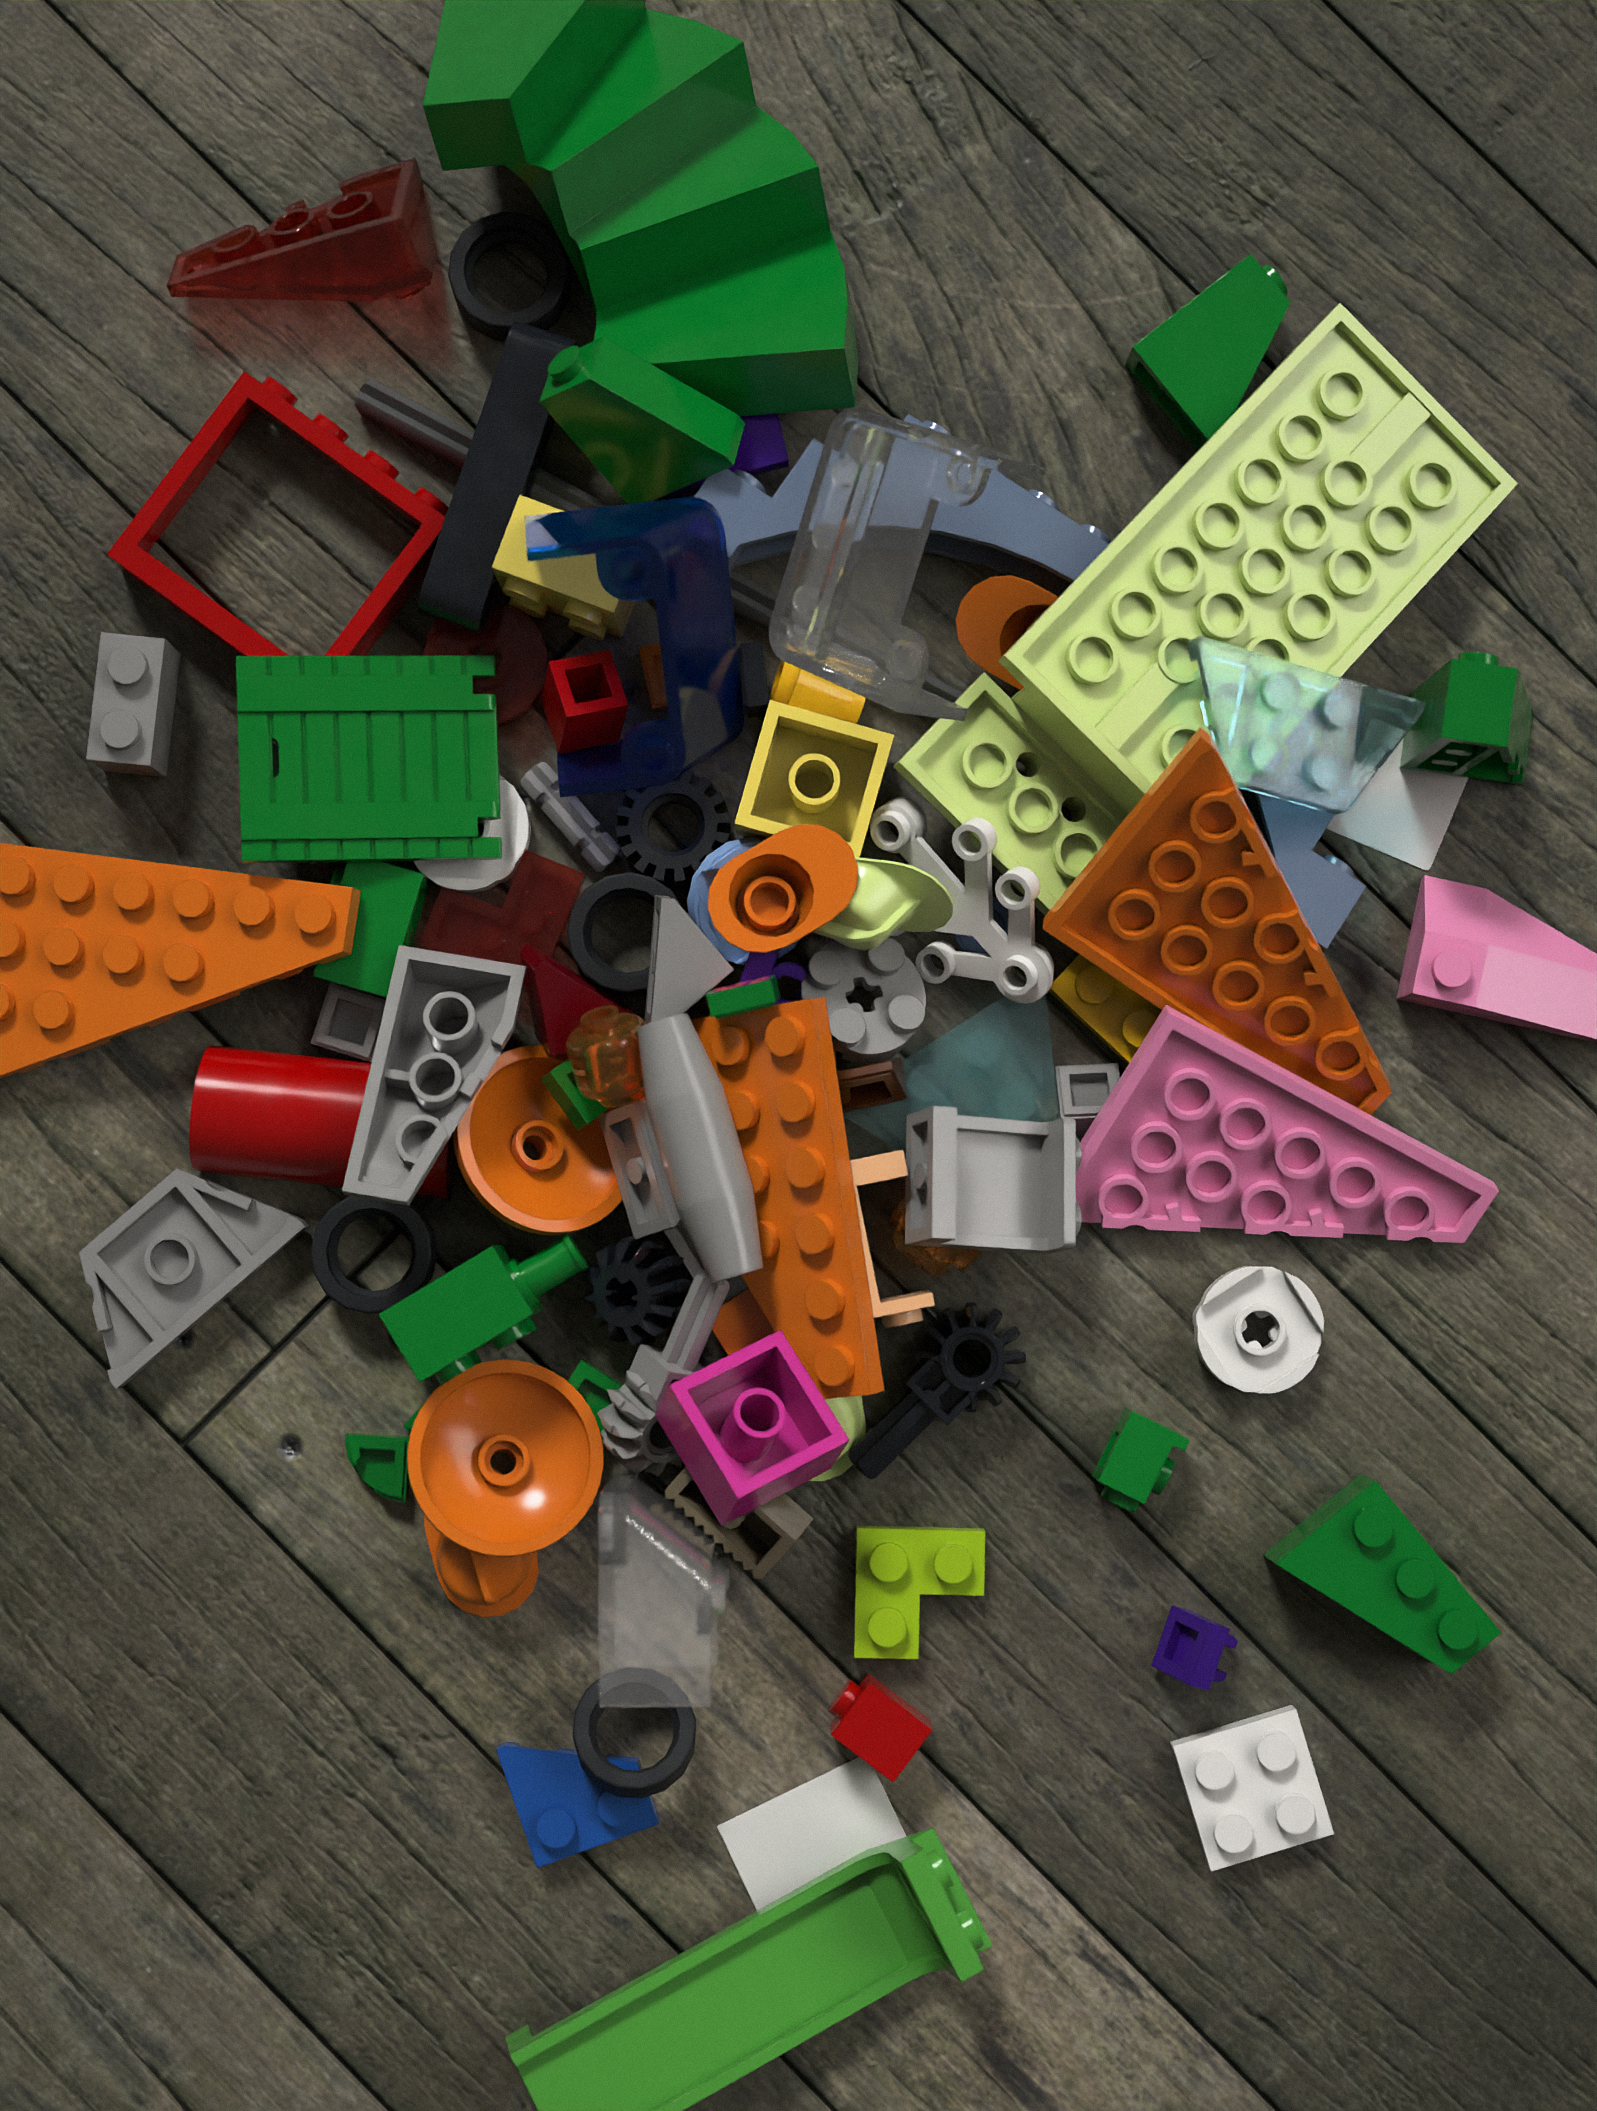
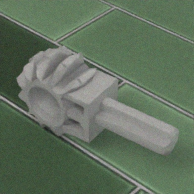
(630, 1421)

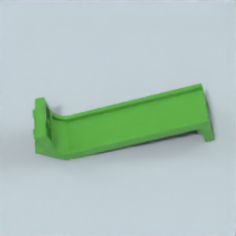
(760, 1985)

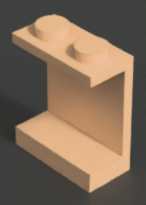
(900, 1308)

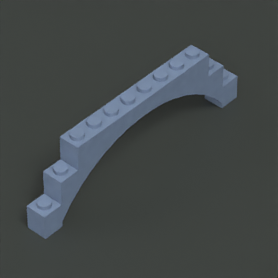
(1031, 540)

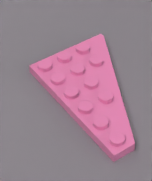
(1239, 1143)

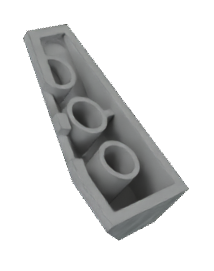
(431, 1055)

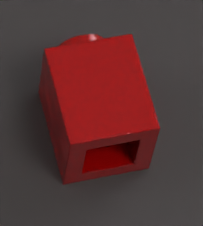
(584, 701)
(878, 1725)

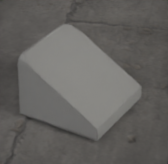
(1084, 1091)

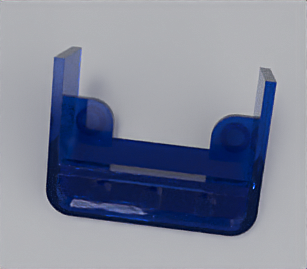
(681, 560)

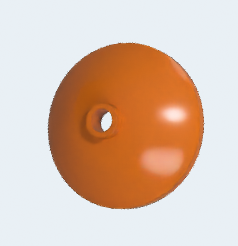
(573, 1175)
(512, 1411)

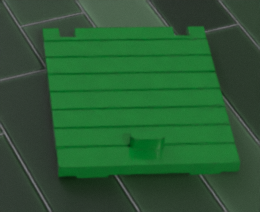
(370, 760)

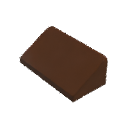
(872, 1084)

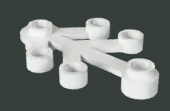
(972, 905)

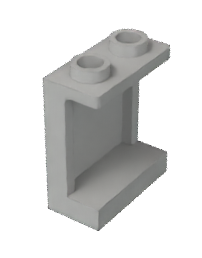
(991, 1182)

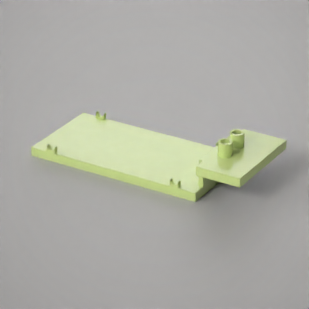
(1275, 537)

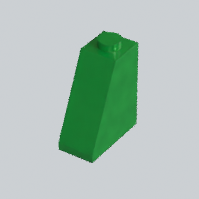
(1211, 348)
(638, 421)

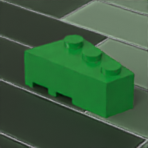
(1385, 1572)

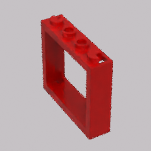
(326, 438)

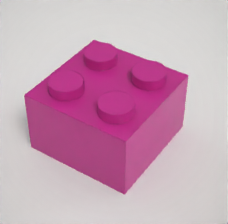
(751, 1427)

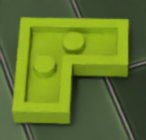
(896, 1568)

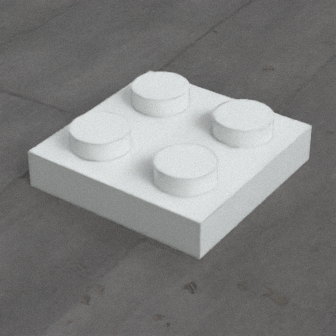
(1251, 1788)

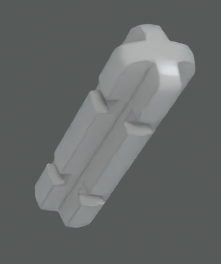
(571, 817)

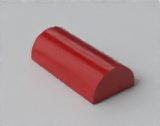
(285, 1118)

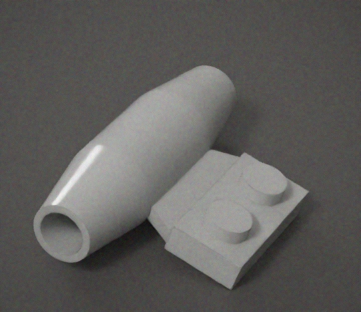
(682, 1153)

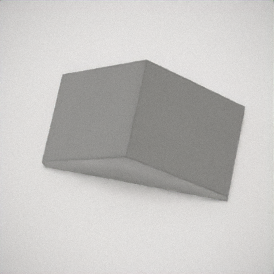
(681, 962)

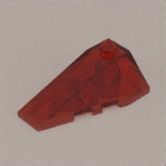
(351, 248)

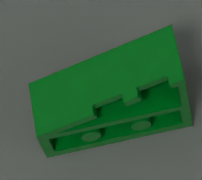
(1472, 722)

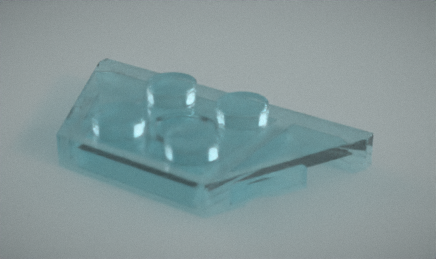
(1296, 727)
(984, 1067)

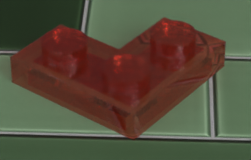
(532, 914)

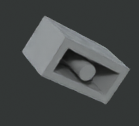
(133, 704)

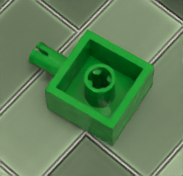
(477, 1305)

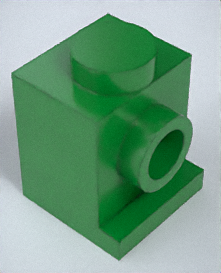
(1136, 1460)

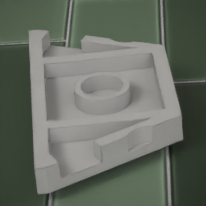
(175, 1263)

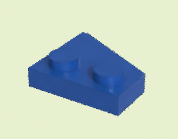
(564, 1807)

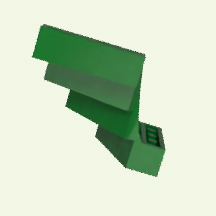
(665, 185)

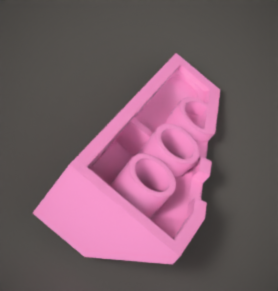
(1497, 962)

